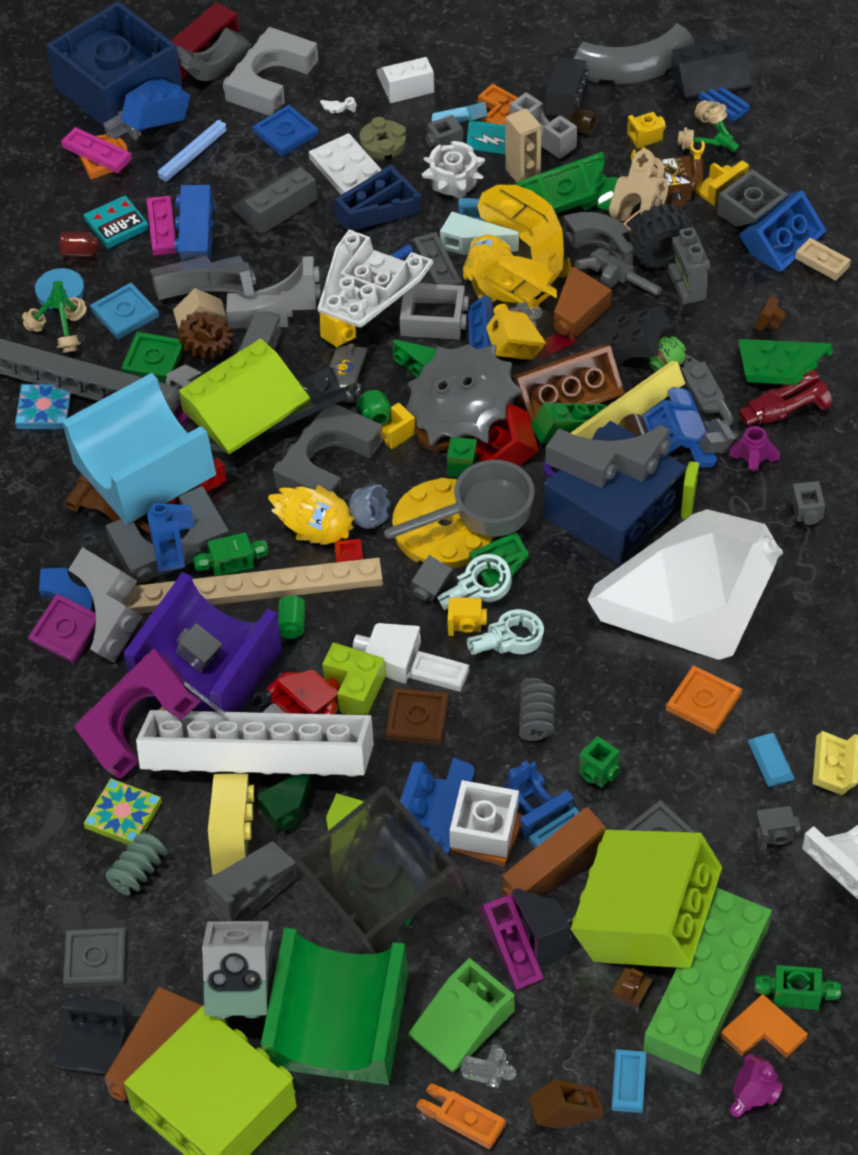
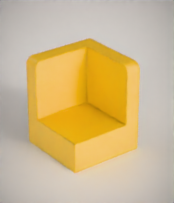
(400, 428)

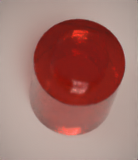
(77, 243)

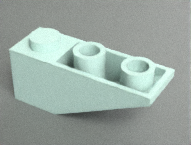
(461, 230)

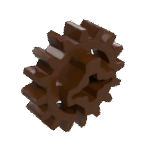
(205, 335)

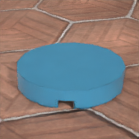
(71, 283)

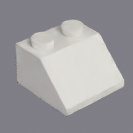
(407, 79)

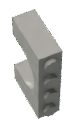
(272, 49)

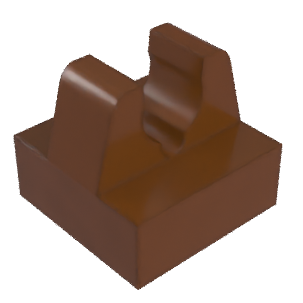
(770, 315)
(632, 987)

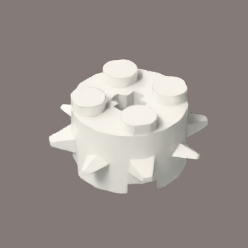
(453, 169)

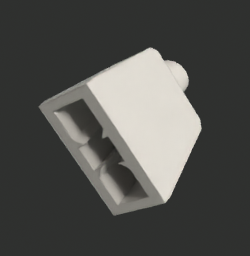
(393, 643)

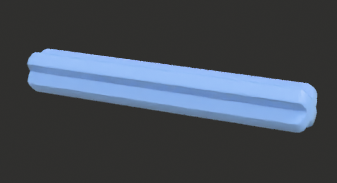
(192, 150)

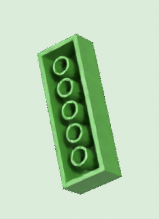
(704, 993)

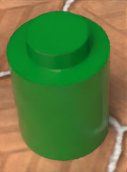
(291, 616)

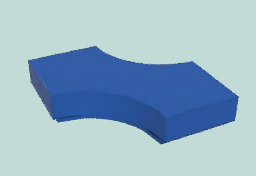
(57, 581)

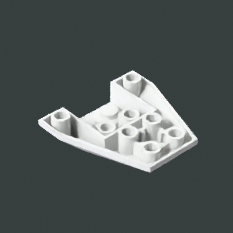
(366, 280)

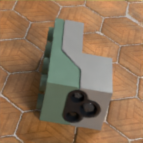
(237, 968)

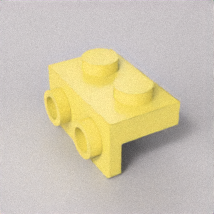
(836, 763)

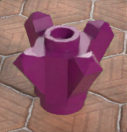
(754, 448)

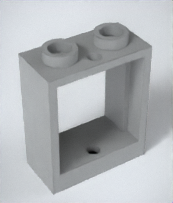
(433, 326)

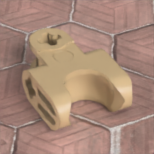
(642, 185)

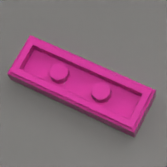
(96, 150)
(161, 225)

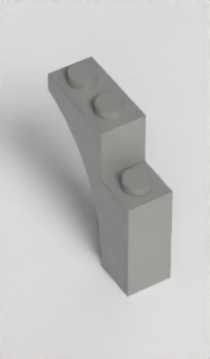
(293, 293)
(109, 591)

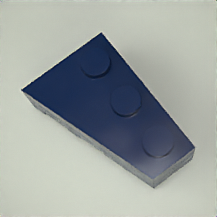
(377, 201)

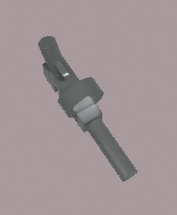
(615, 270)

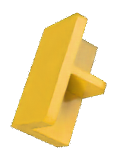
(720, 179)

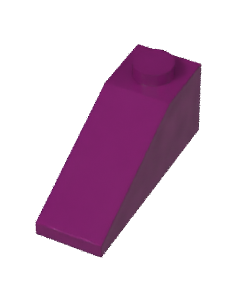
(510, 941)

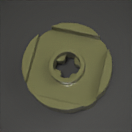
(381, 128)

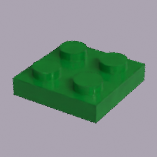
(152, 355)

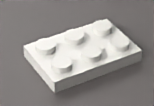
(344, 163)

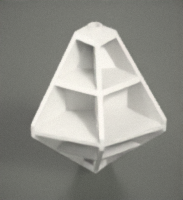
(692, 584)

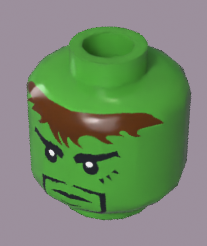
(669, 350)

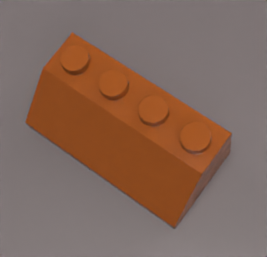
(579, 378)

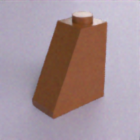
(580, 304)

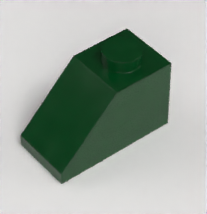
(285, 802)

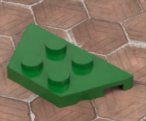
(568, 184)
(780, 360)

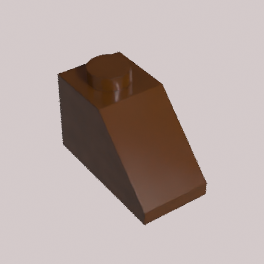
(565, 1104)

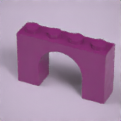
(104, 723)

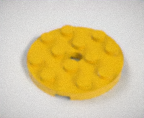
(445, 543)

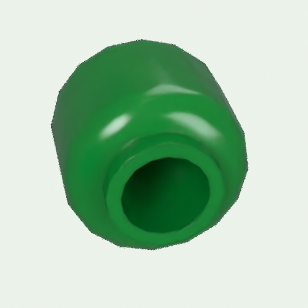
(374, 406)

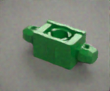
(230, 555)
(799, 976)

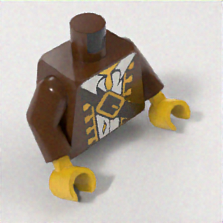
(682, 175)

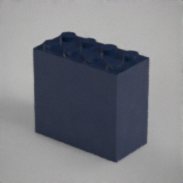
(620, 512)

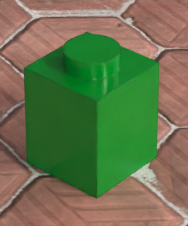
(461, 455)

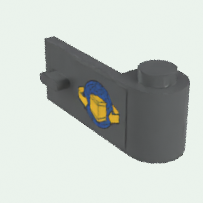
(347, 366)

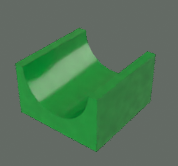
(335, 1010)

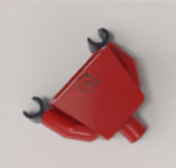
(300, 694)

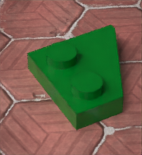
(509, 549)

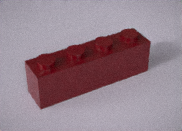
(206, 30)

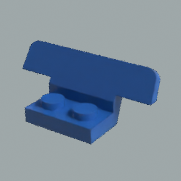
(683, 422)
(434, 800)

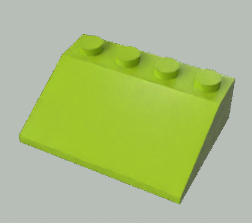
(243, 396)

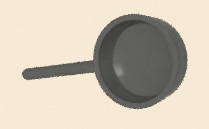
(490, 500)

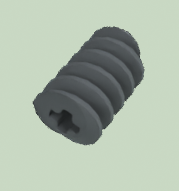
(536, 710)

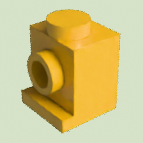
(645, 129)
(465, 615)

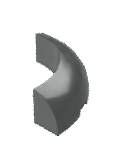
(634, 62)

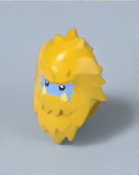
(481, 250)
(313, 514)

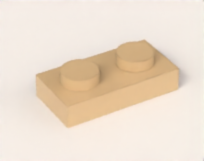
(822, 259)

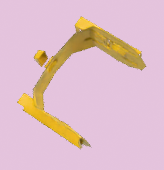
(534, 229)

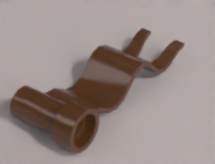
(87, 496)

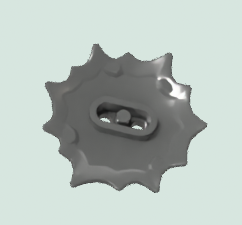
(461, 393)

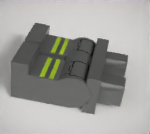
(690, 267)

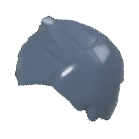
(369, 506)

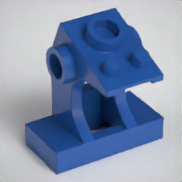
(164, 525)
(529, 783)

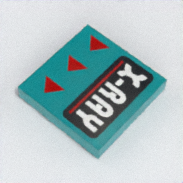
(116, 222)

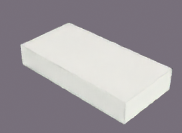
(438, 671)

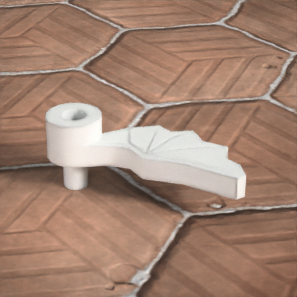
(336, 106)

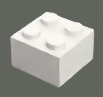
(484, 818)

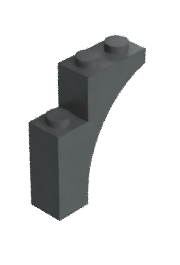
(200, 273)
(599, 459)

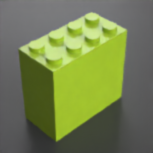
(647, 898)
(211, 1090)

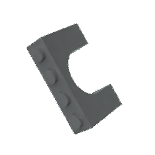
(330, 428)
(138, 554)

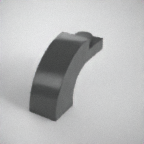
(599, 230)

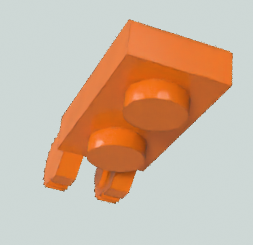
(463, 1116)

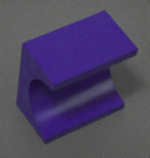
(245, 651)

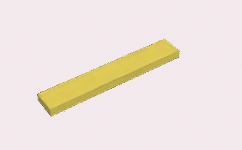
(637, 400)

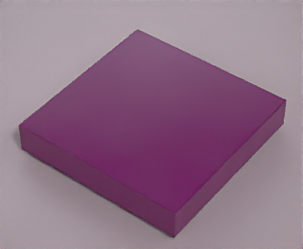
(64, 628)

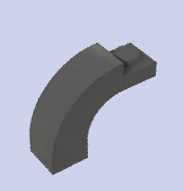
(218, 59)

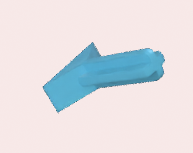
(463, 113)

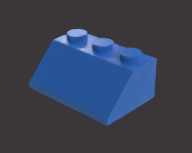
(783, 231)

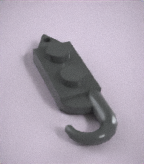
(705, 389)

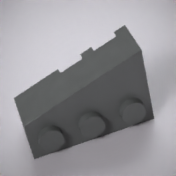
(250, 883)

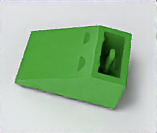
(463, 1015)

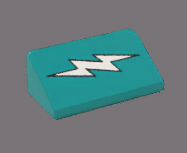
(486, 137)

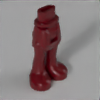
(772, 407)

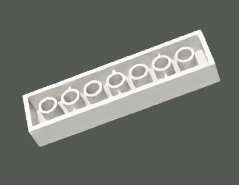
(256, 743)

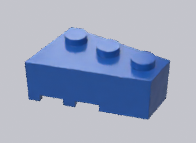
(155, 104)
(194, 222)

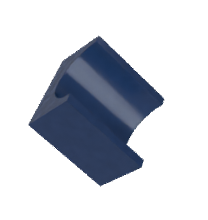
(108, 59)

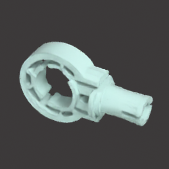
(468, 585)
(503, 640)

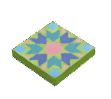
(122, 812)

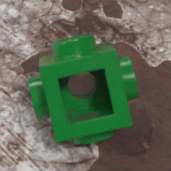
(599, 762)

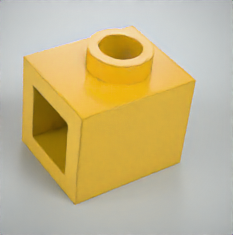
(335, 330)

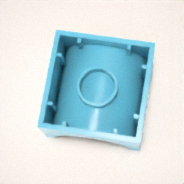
(137, 449)

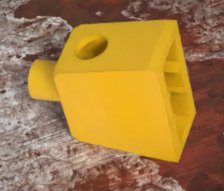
(514, 334)

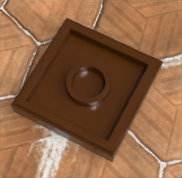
(417, 716)

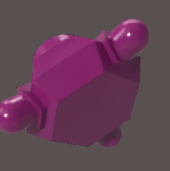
(755, 1085)

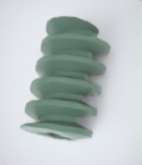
(134, 862)

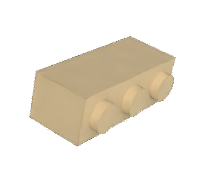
(522, 145)

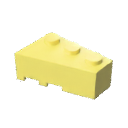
(229, 819)

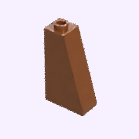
(558, 857)
(156, 1025)

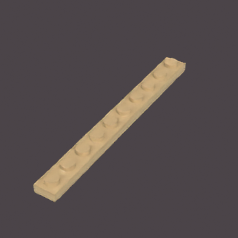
(267, 584)

